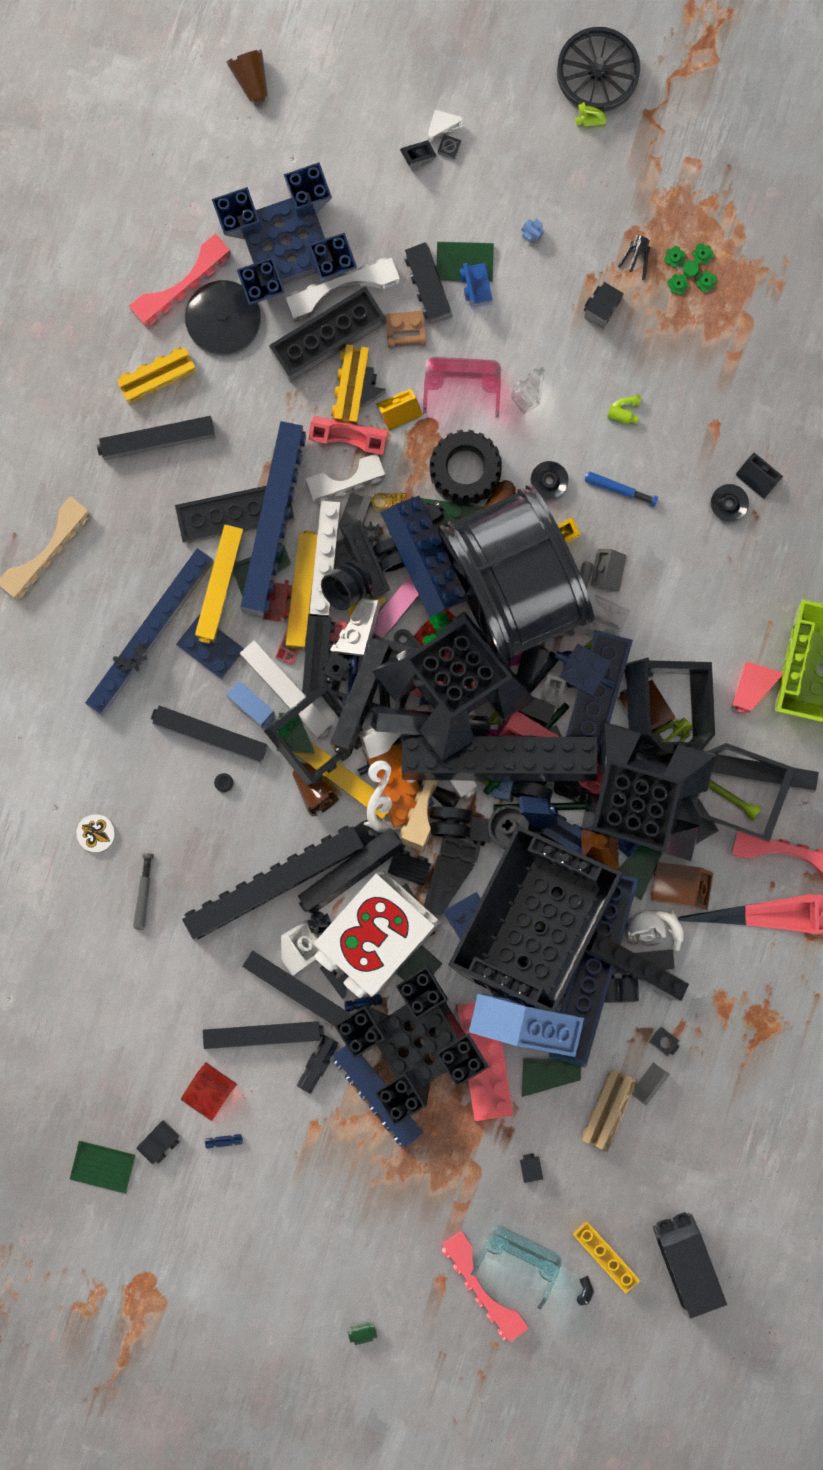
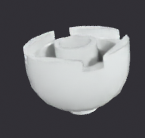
(646, 928)

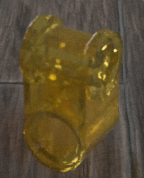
(389, 498)

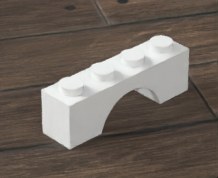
(323, 487)

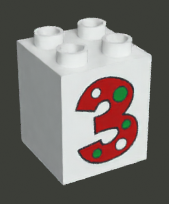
(375, 935)

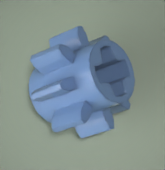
(532, 230)

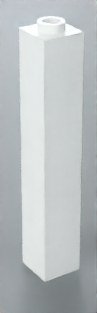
(285, 689)

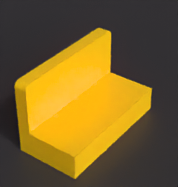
(399, 409)

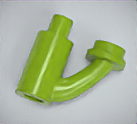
(590, 116)
(622, 415)

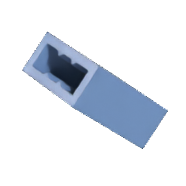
(251, 705)

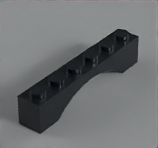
(626, 960)

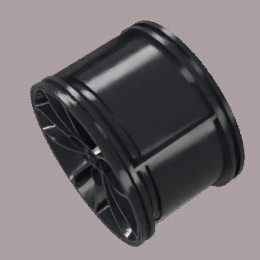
(517, 573)

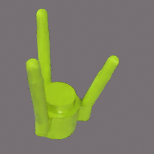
(681, 728)

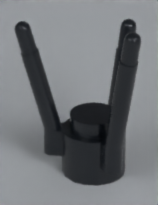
(639, 246)

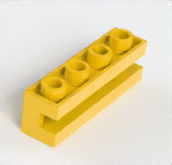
(156, 375)
(351, 384)
(606, 1257)

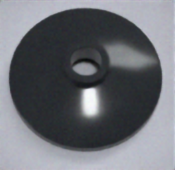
(551, 470)
(731, 493)

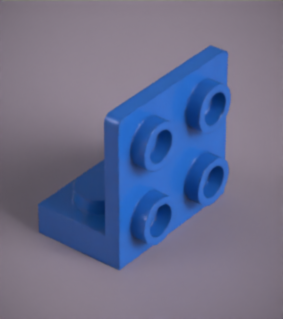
(477, 283)

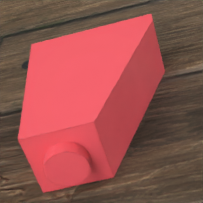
(753, 686)

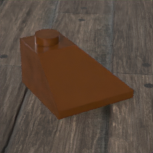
(600, 848)

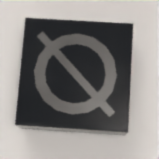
(449, 146)

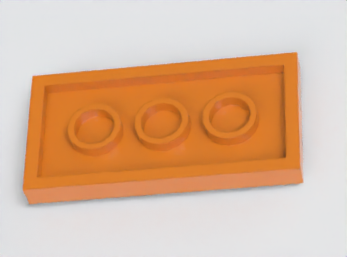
(400, 792)

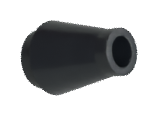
(445, 797)

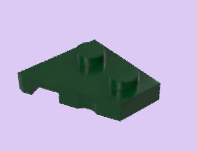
(296, 736)

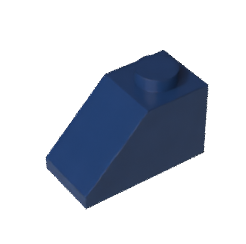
(538, 812)

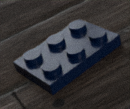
(216, 655)

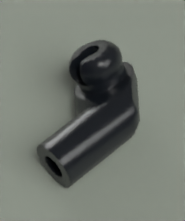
(587, 1293)

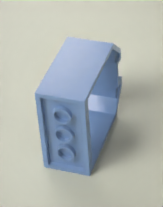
(526, 1026)

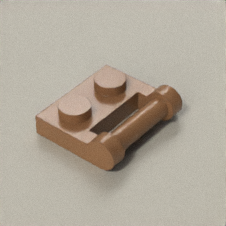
(404, 323)

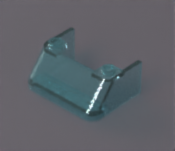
(503, 1239)

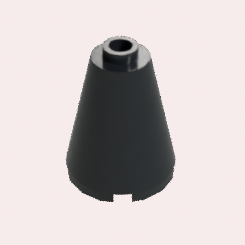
(535, 665)

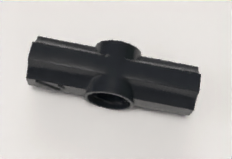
(317, 1064)

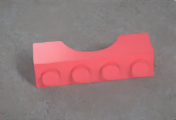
(365, 437)

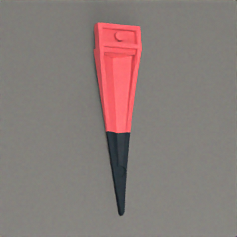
(793, 914)

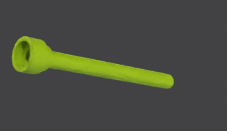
(751, 810)

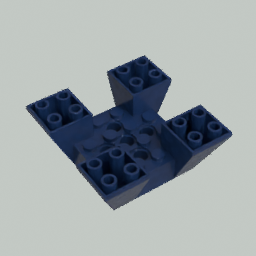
(257, 227)

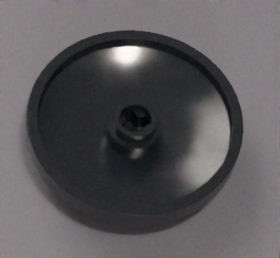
(221, 318)

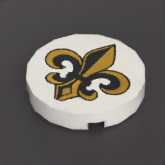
(95, 833)

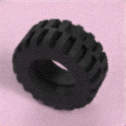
(465, 442)

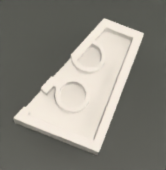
(360, 629)

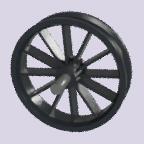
(598, 69)

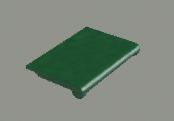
(454, 254)
(102, 1167)

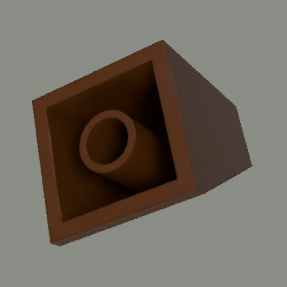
(659, 709)
(682, 885)

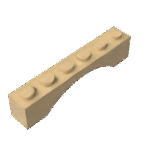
(18, 578)
(418, 830)

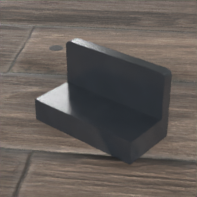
(759, 475)

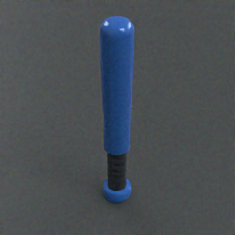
(611, 485)

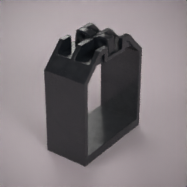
(701, 704)
(790, 771)
(689, 1265)

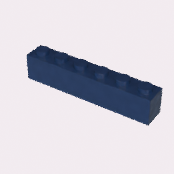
(368, 1082)

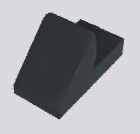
(418, 154)
(370, 393)
(337, 983)

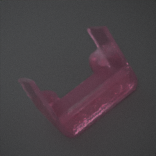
(441, 367)

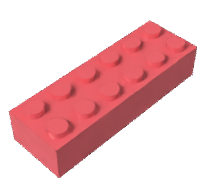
(489, 1088)

